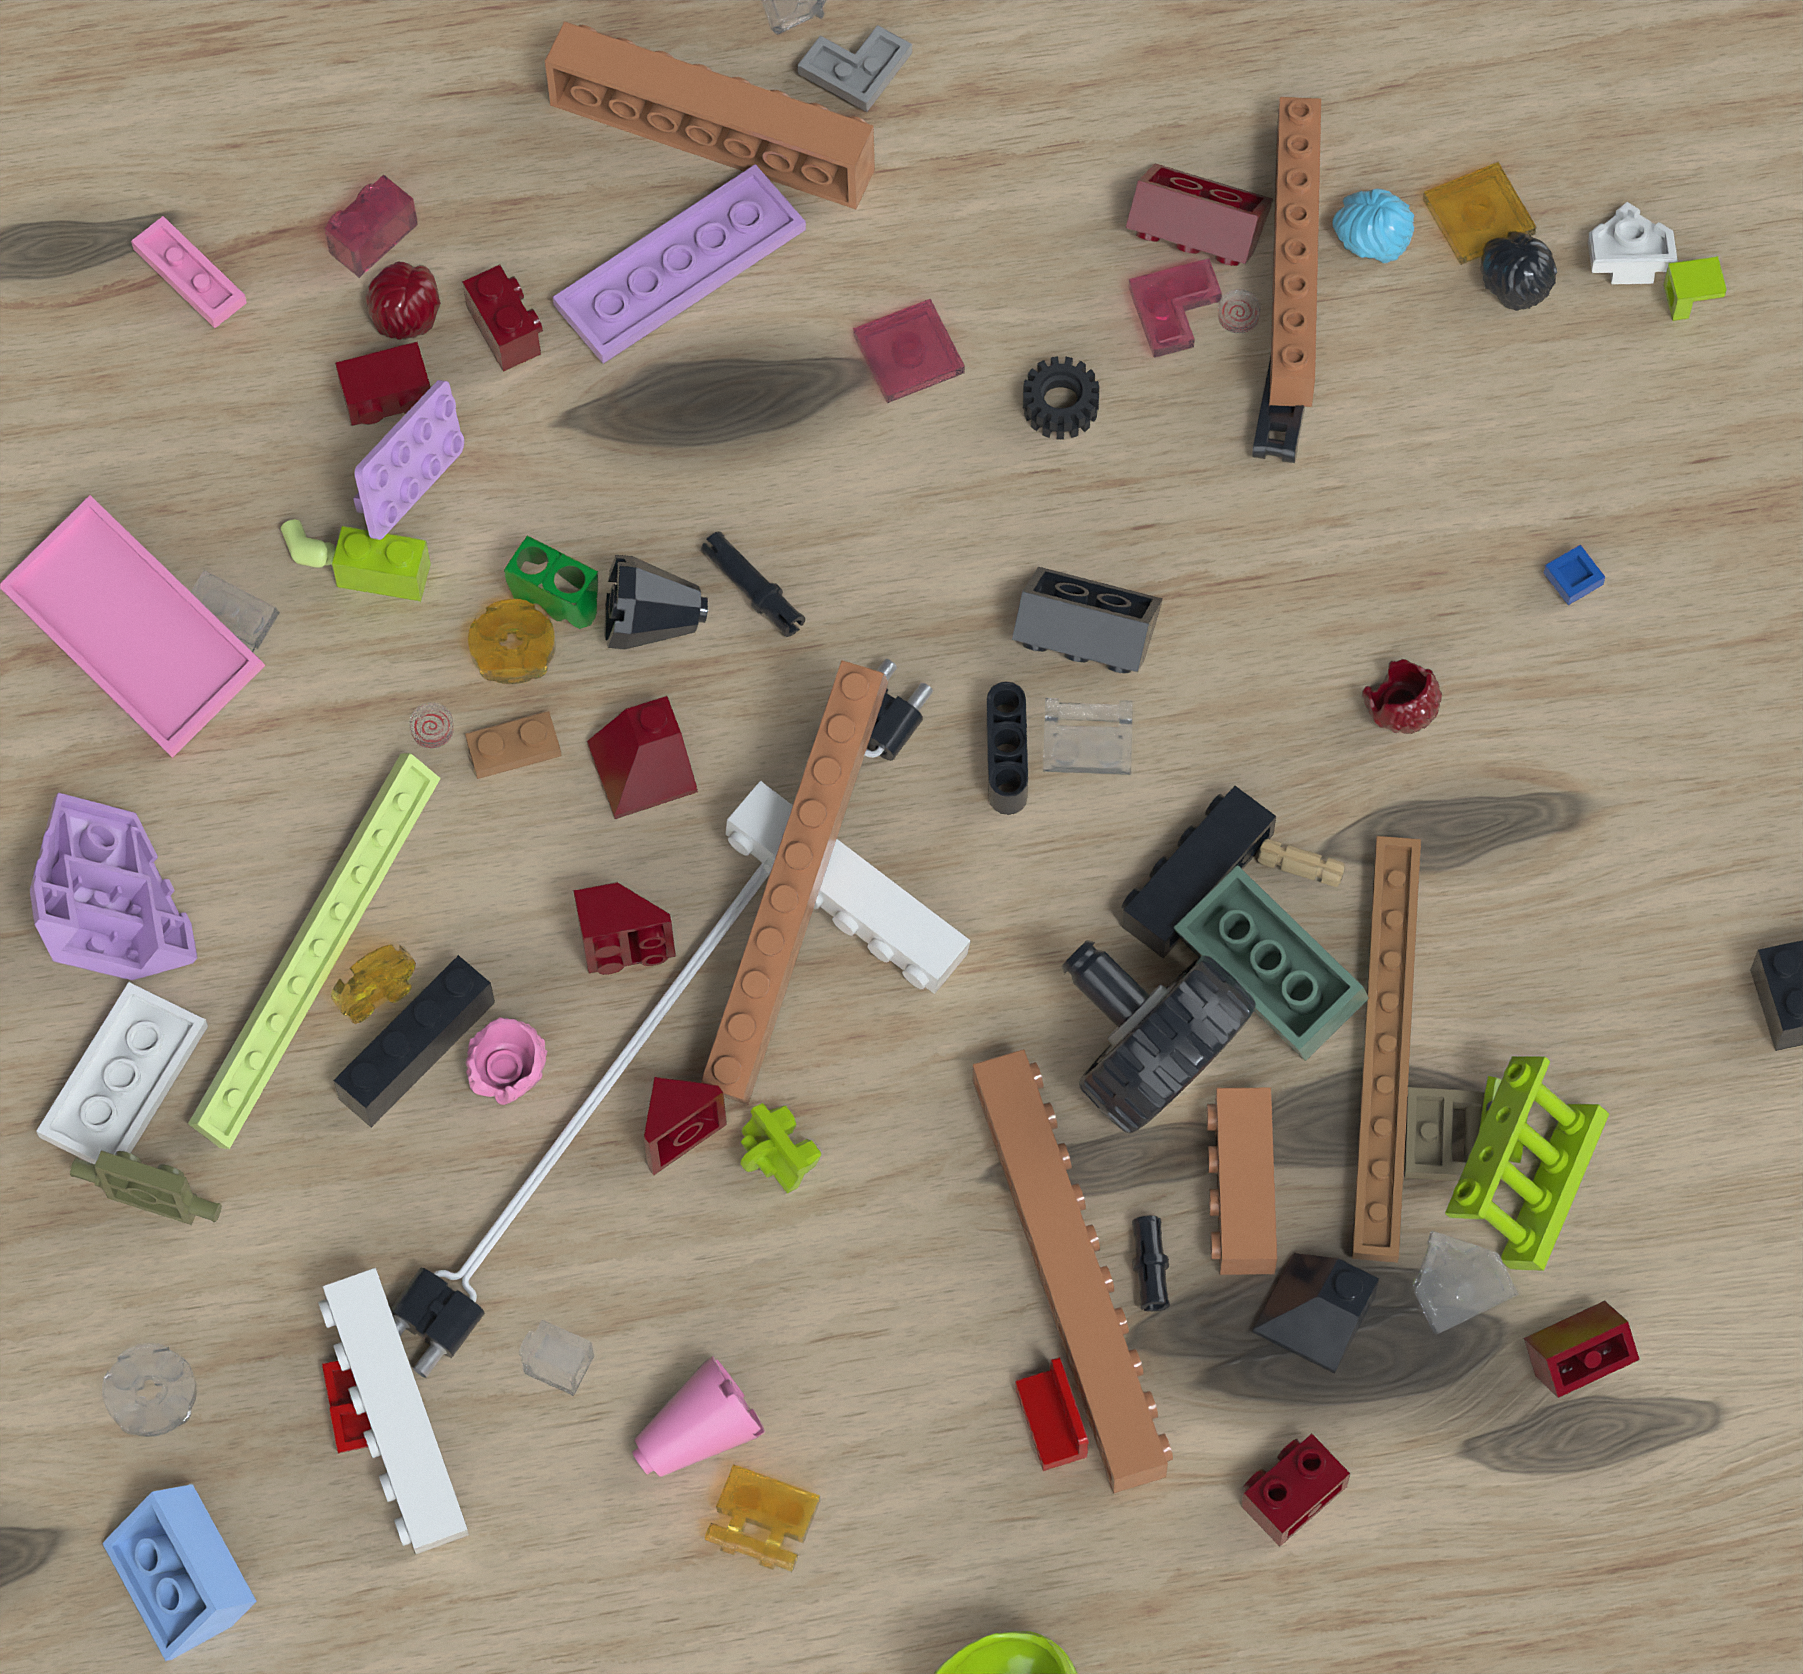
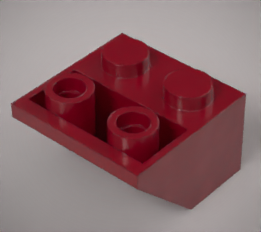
(622, 929)

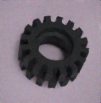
(1061, 376)

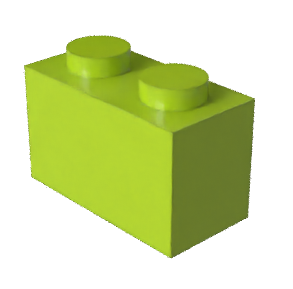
(385, 567)

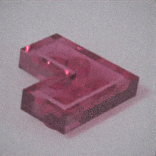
(1165, 297)

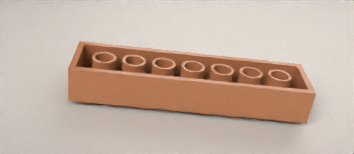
(710, 114)

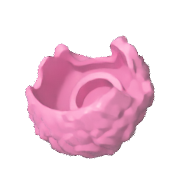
(505, 1060)

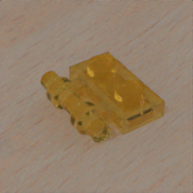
(766, 1504)

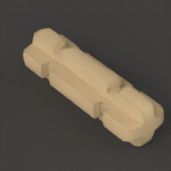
(1301, 862)

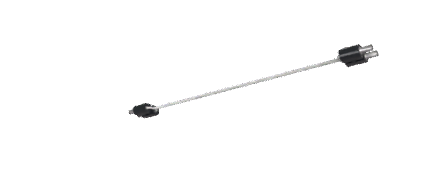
(448, 1315)

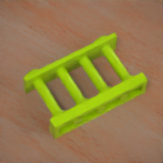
(1558, 1175)

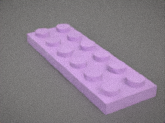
(679, 263)

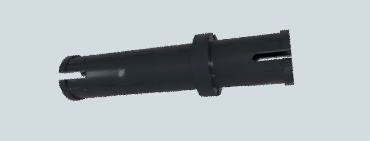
(765, 596)

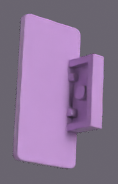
(408, 460)

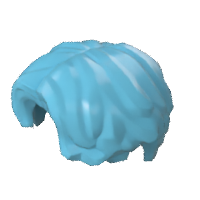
(1374, 225)

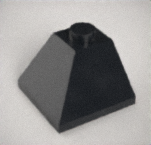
(1317, 1308)

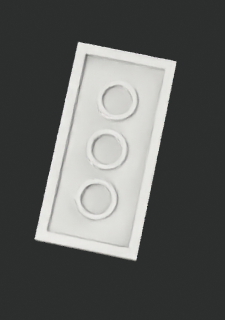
(122, 1076)

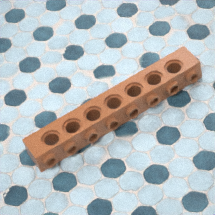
(1295, 252)

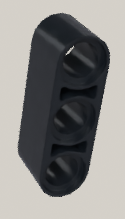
(1007, 729)

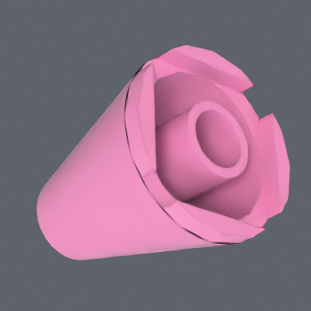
(697, 1422)

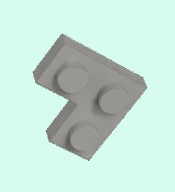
(856, 76)

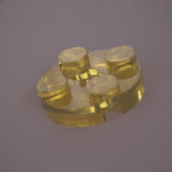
(512, 665)
(376, 979)

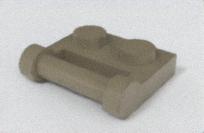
(1430, 1131)

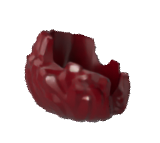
(403, 301)
(1405, 699)

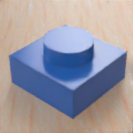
(1574, 574)

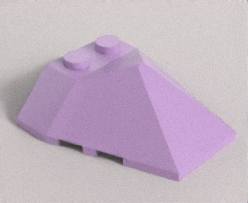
(103, 896)

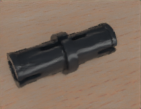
(1150, 1263)

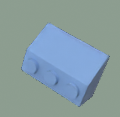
(178, 1570)

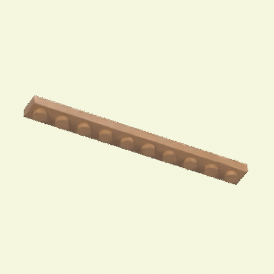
(1386, 1050)

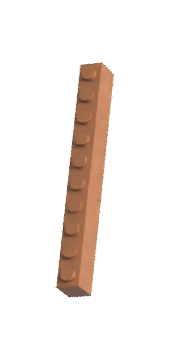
(795, 881)
(1070, 1271)

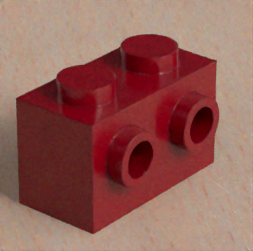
(502, 318)
(382, 383)
(1581, 1349)
(1294, 1488)

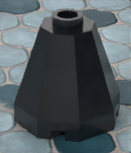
(649, 604)

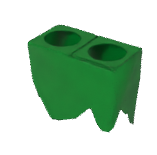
(581, 576)

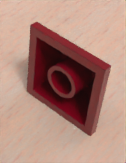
(642, 758)

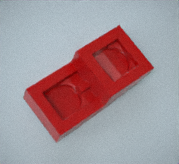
(347, 1425)

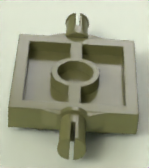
(145, 1187)

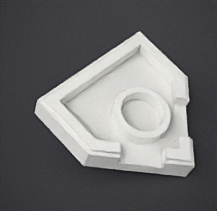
(1631, 247)

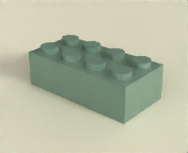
(1276, 961)

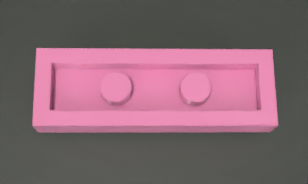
(189, 272)

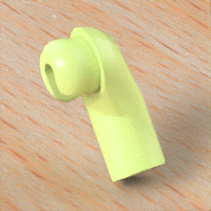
(306, 550)

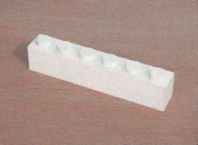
(857, 896)
(394, 1410)

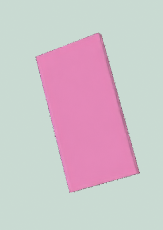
(131, 626)

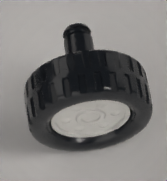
(1159, 1036)

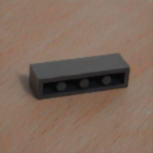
(1205, 856)
(414, 1041)

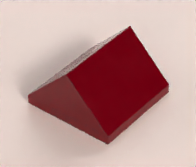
(680, 1119)

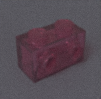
(370, 225)

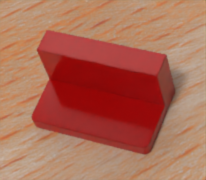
(1053, 1417)

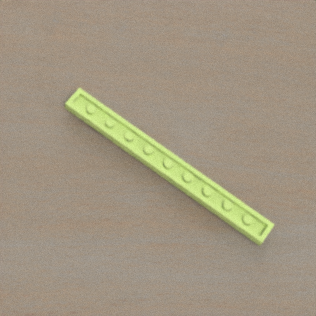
(314, 951)

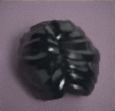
(1518, 270)

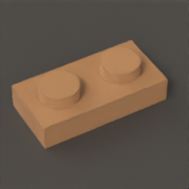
(513, 745)

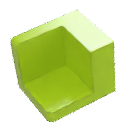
(1692, 282)

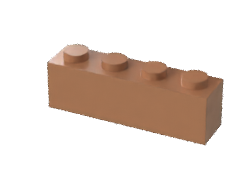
(1244, 1181)

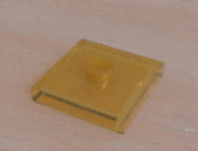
(1477, 210)

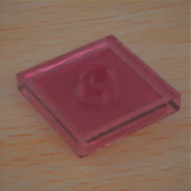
(908, 350)

